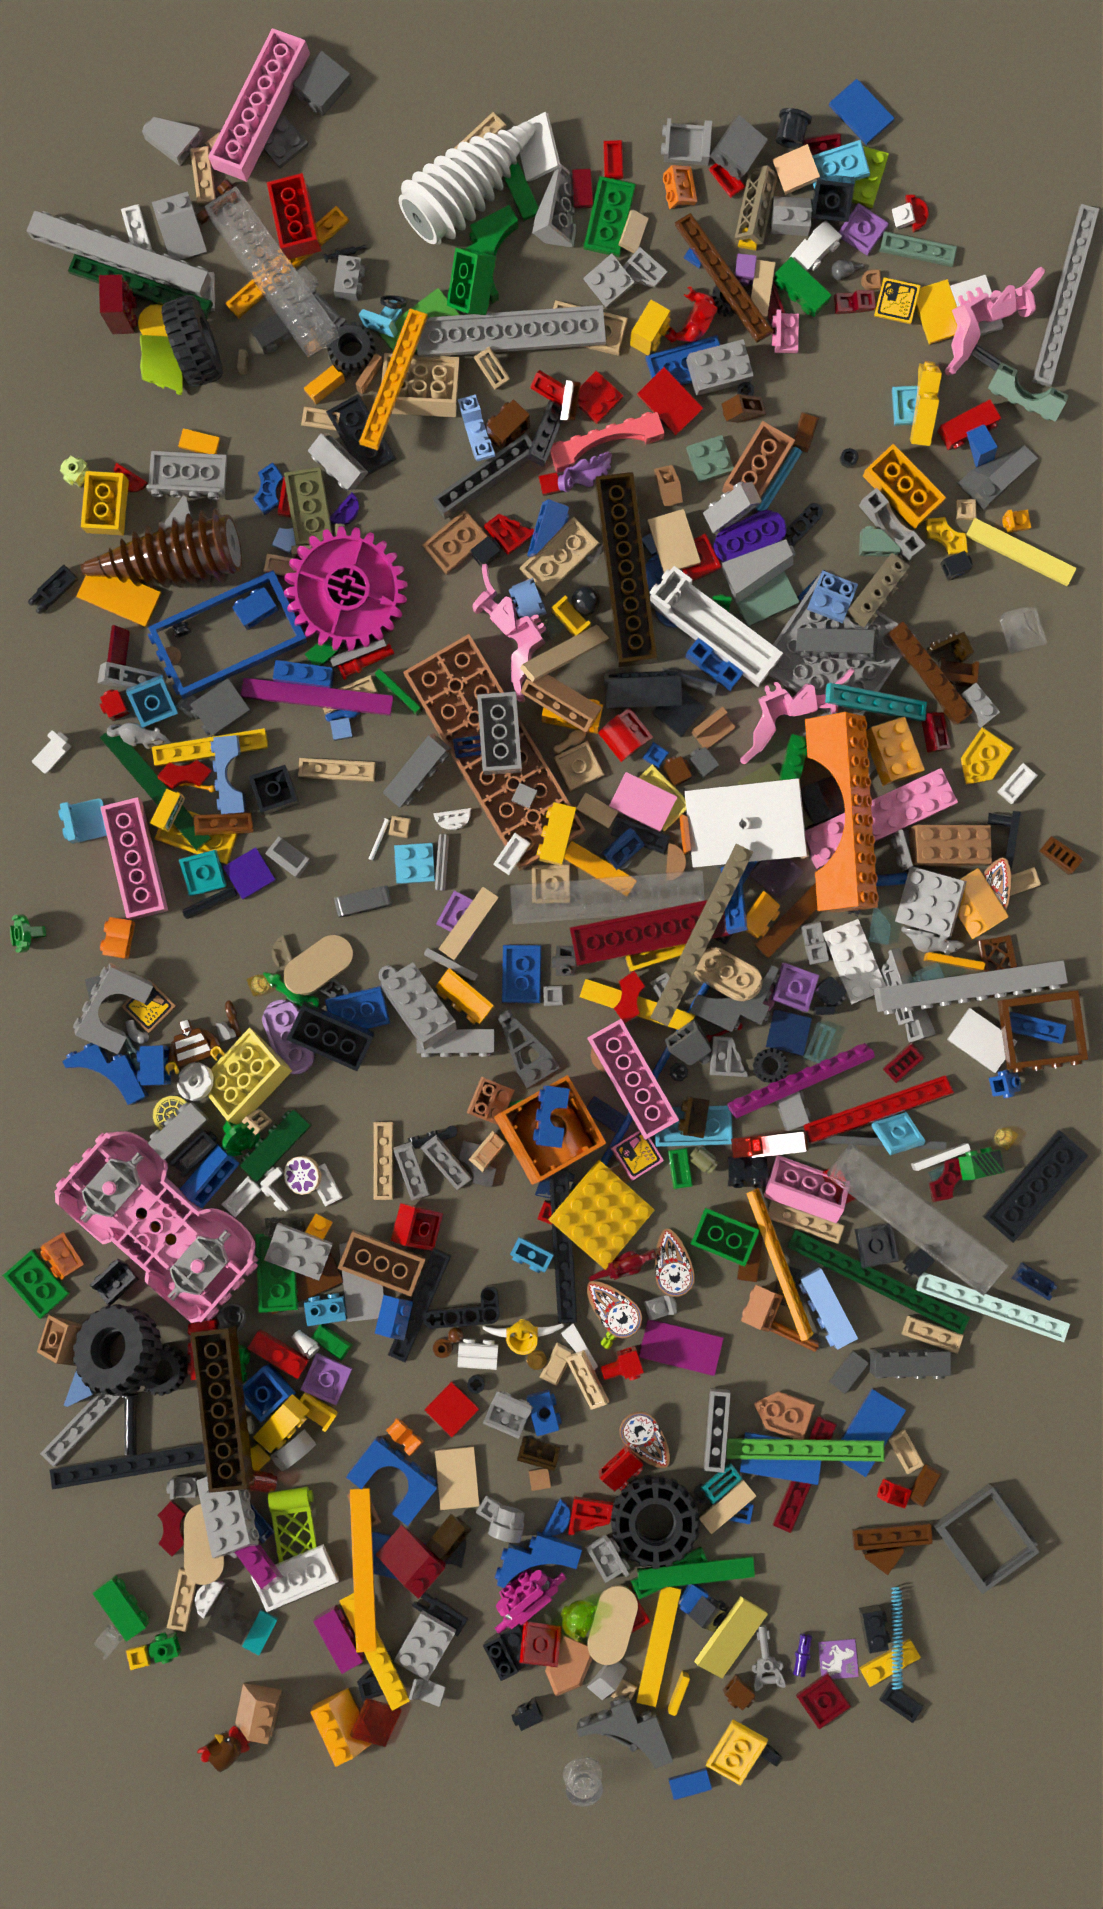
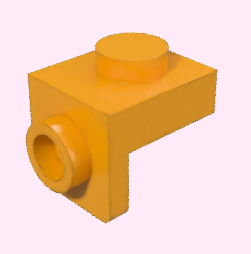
(319, 1226)

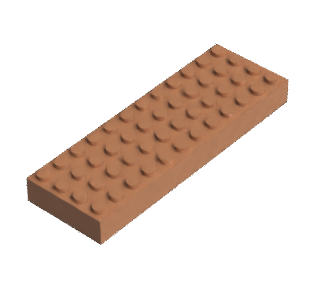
(448, 693)

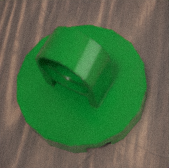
(22, 933)
(238, 1138)

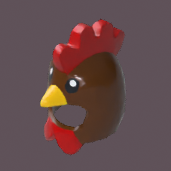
(224, 1749)

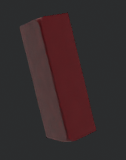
(823, 143)
(118, 645)
(935, 732)

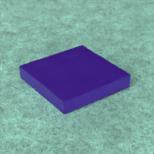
(249, 873)

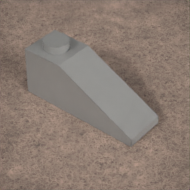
(123, 676)

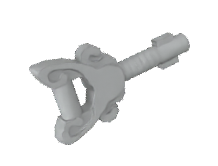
(766, 1663)

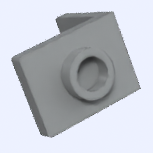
(428, 1691)

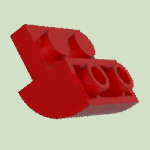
(625, 734)

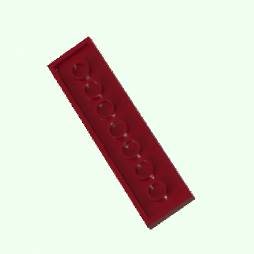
(638, 933)

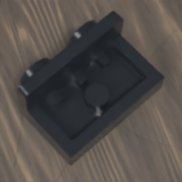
(747, 1172)
(114, 1281)

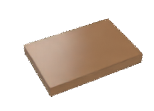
(454, 541)

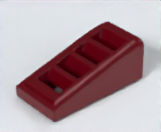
(919, 1057)

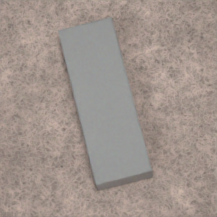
(358, 651)
(452, 965)
(446, 1162)
(411, 1171)

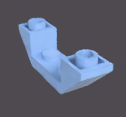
(475, 428)

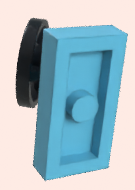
(386, 319)

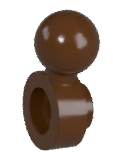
(454, 1336)

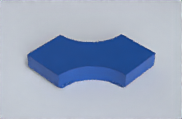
(267, 495)

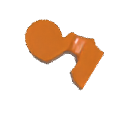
(404, 1435)

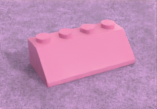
(804, 1189)

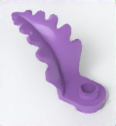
(585, 472)

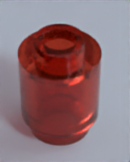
(264, 1481)

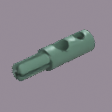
(128, 1044)

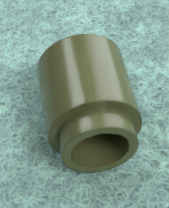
(703, 1159)

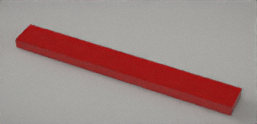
(878, 1109)

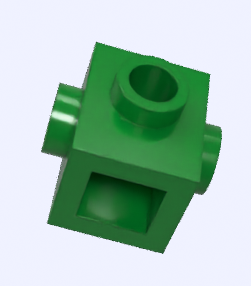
(165, 1647)

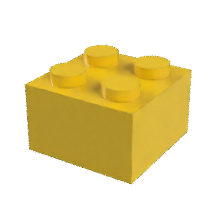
(650, 327)

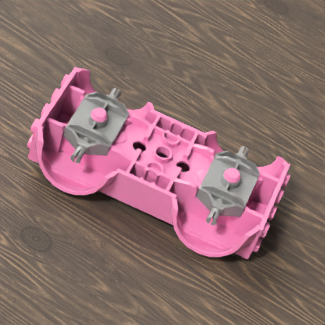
(210, 1246)

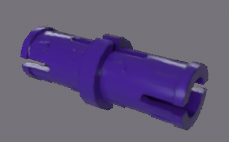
(802, 1655)

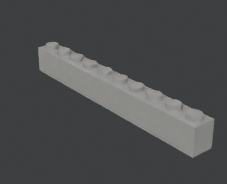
(118, 254)
(970, 986)

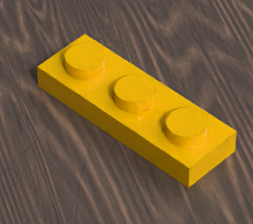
(881, 1666)

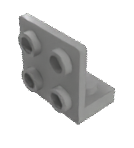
(902, 844)

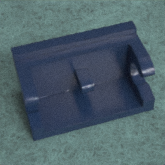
(1034, 1281)

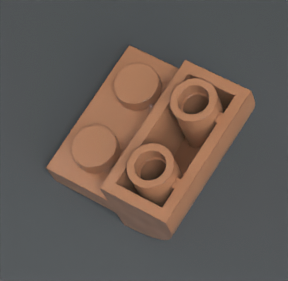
(489, 1100)

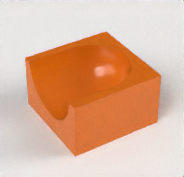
(579, 1137)

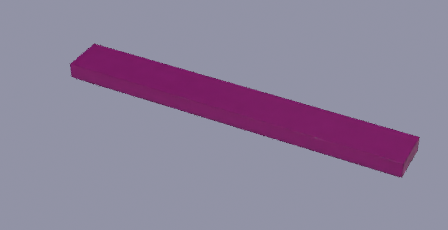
(317, 696)

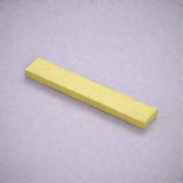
(1020, 552)

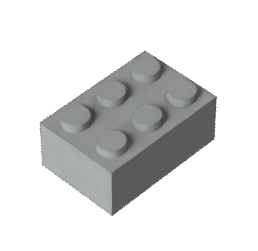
(719, 367)

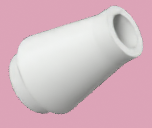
(306, 1345)

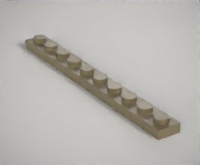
(701, 934)

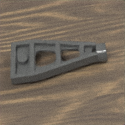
(539, 1068)

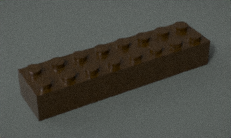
(222, 1409)

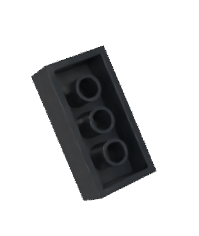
(330, 1036)

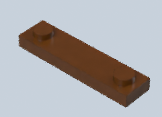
(892, 1536)

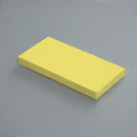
(731, 1637)

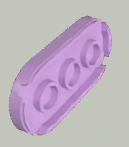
(277, 1023)

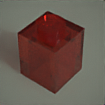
(747, 1146)

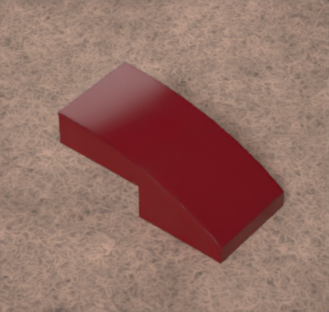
(854, 302)

